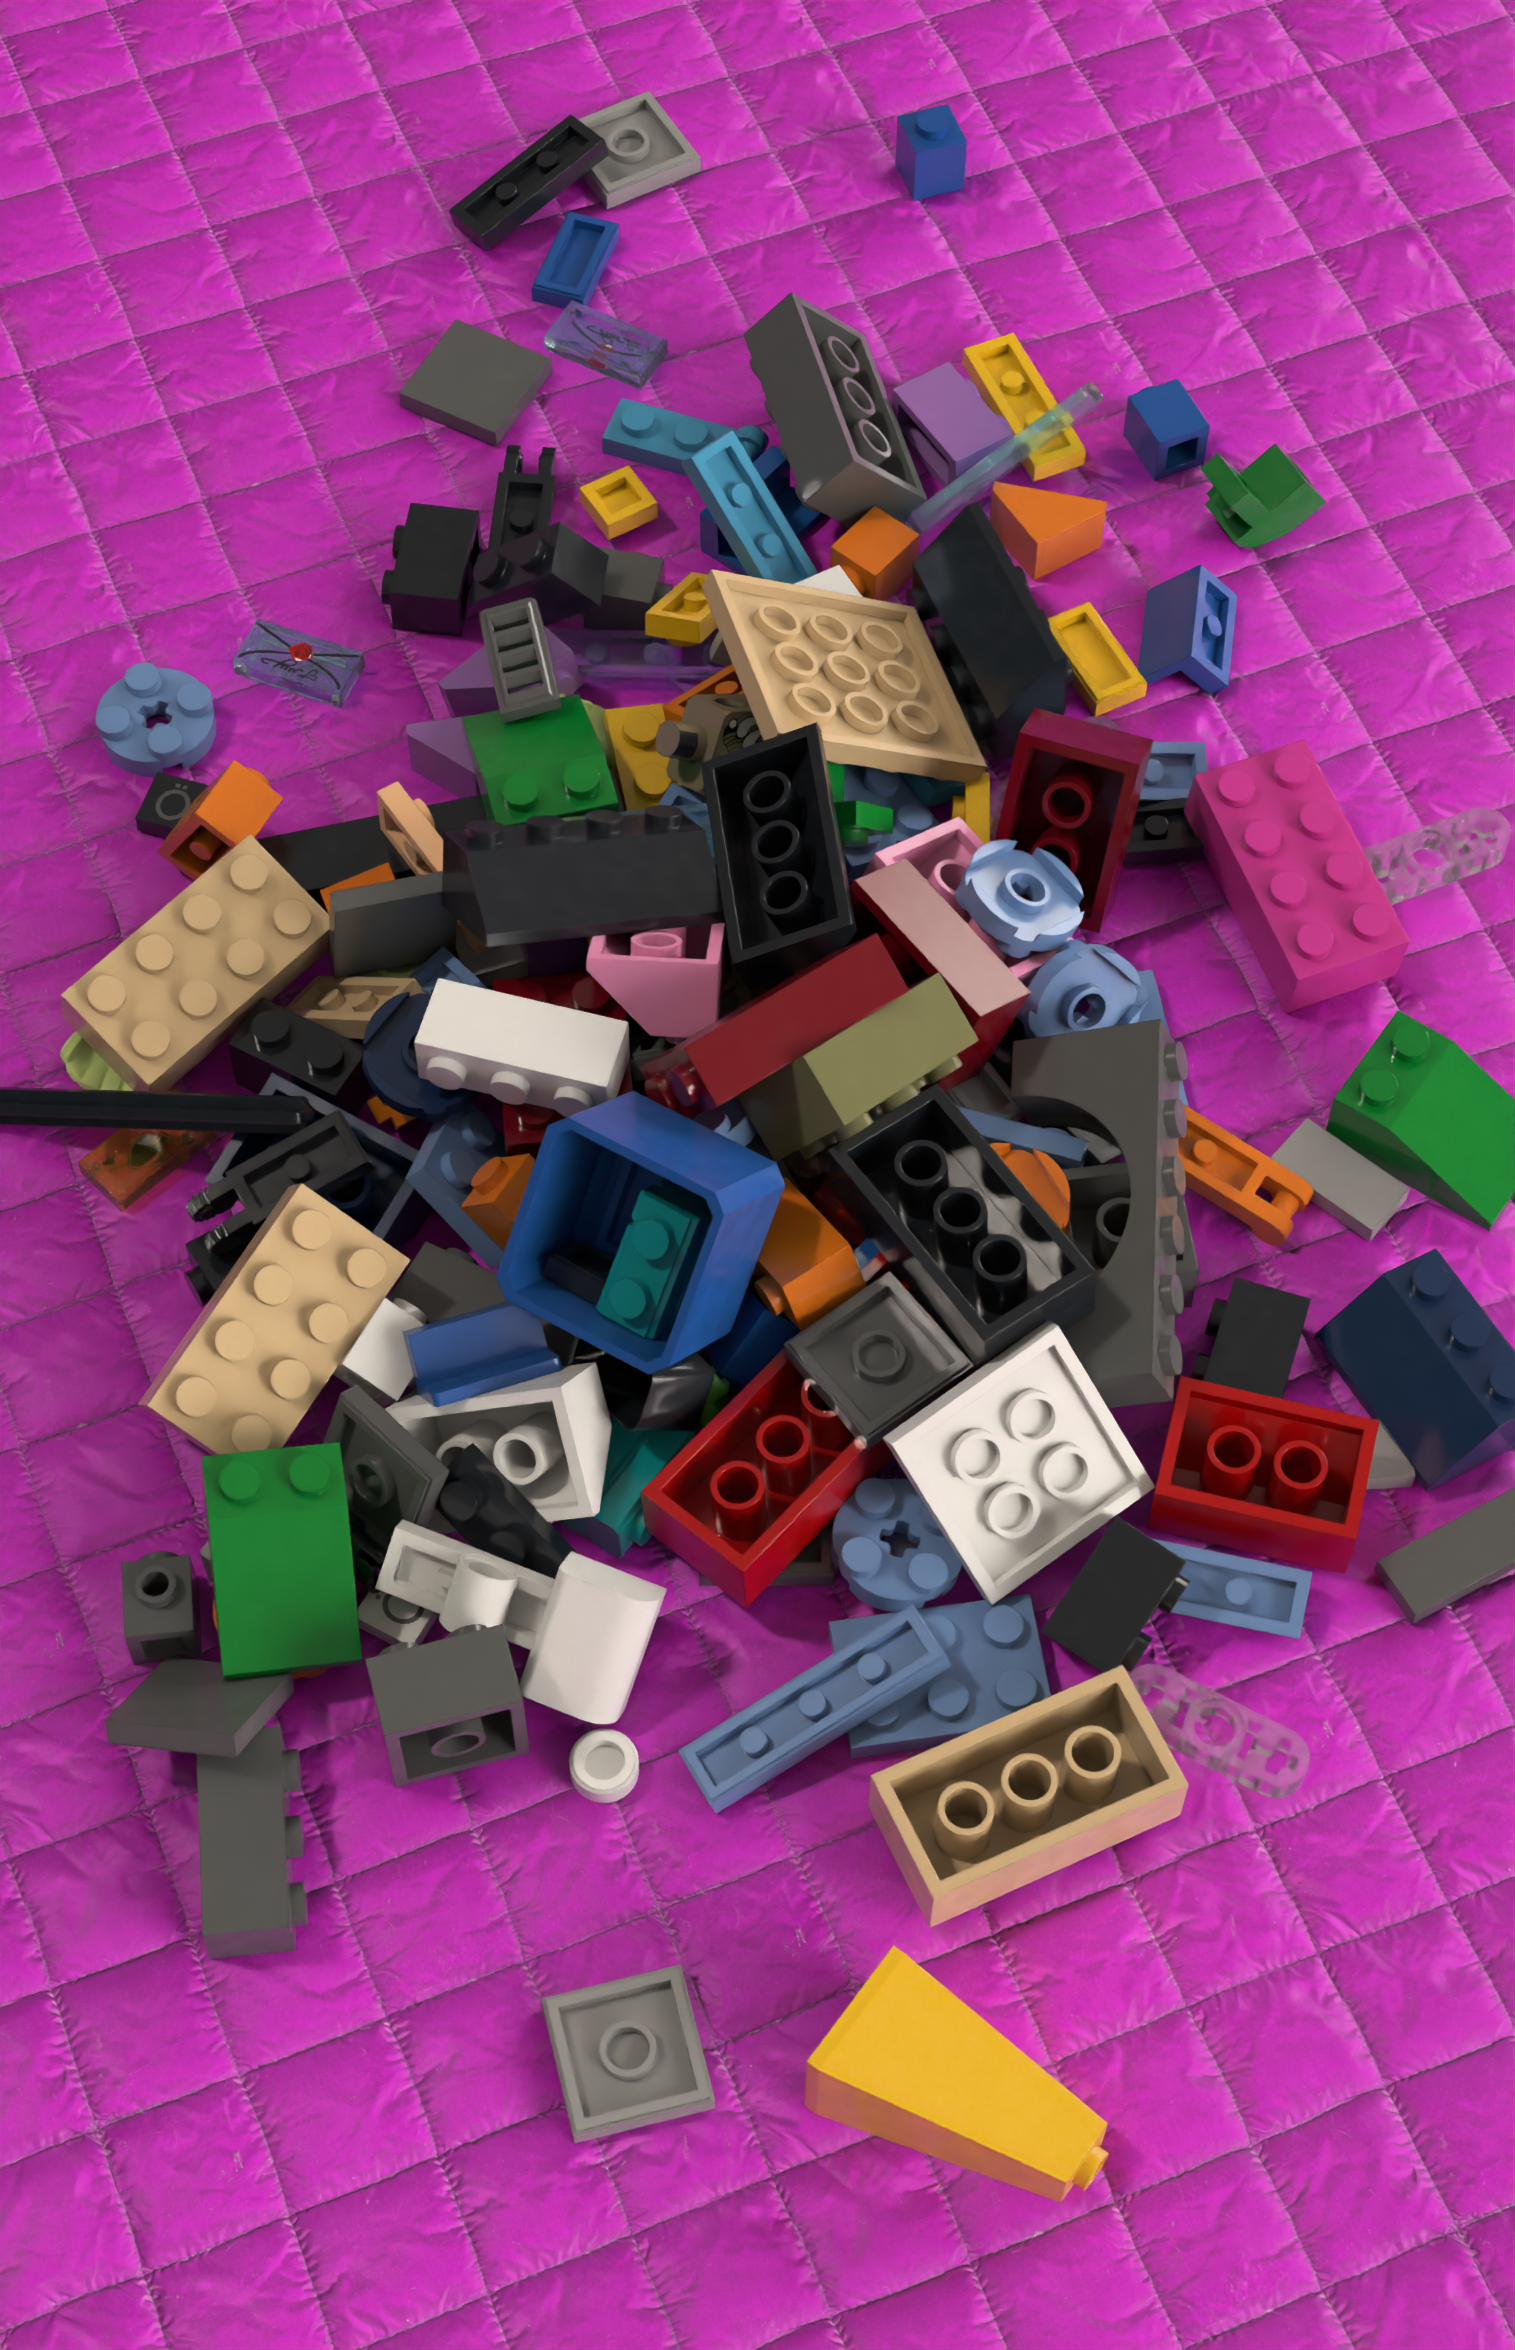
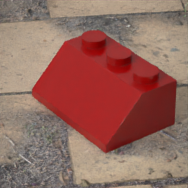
(1263, 1475)

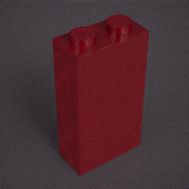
(774, 1029)

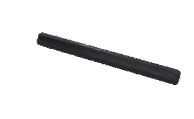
(155, 1110)

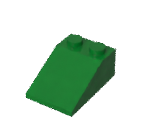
(539, 764)
(1431, 1120)
(281, 1560)

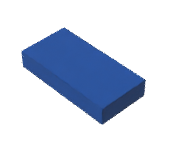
(575, 261)

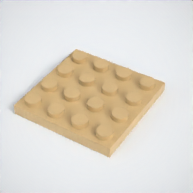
(848, 666)

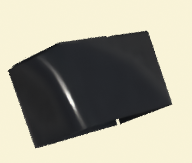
(651, 1402)

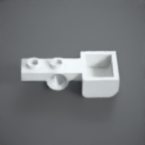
(581, 1627)

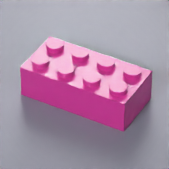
(1295, 876)

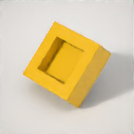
(618, 502)

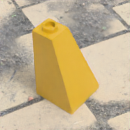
(946, 2083)

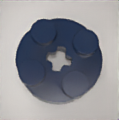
(392, 1066)

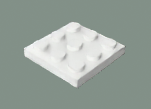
(1019, 1462)

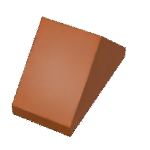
(1045, 526)

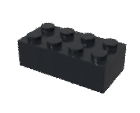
(960, 1227)

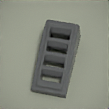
(519, 658)

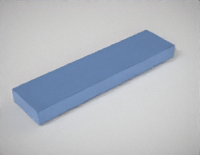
(814, 1708)

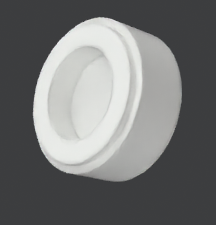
(604, 1765)

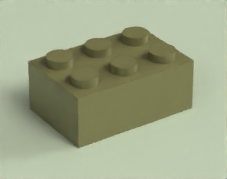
(860, 1072)

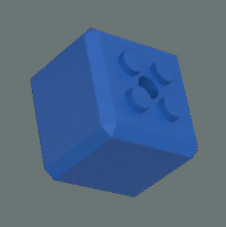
(587, 1191)

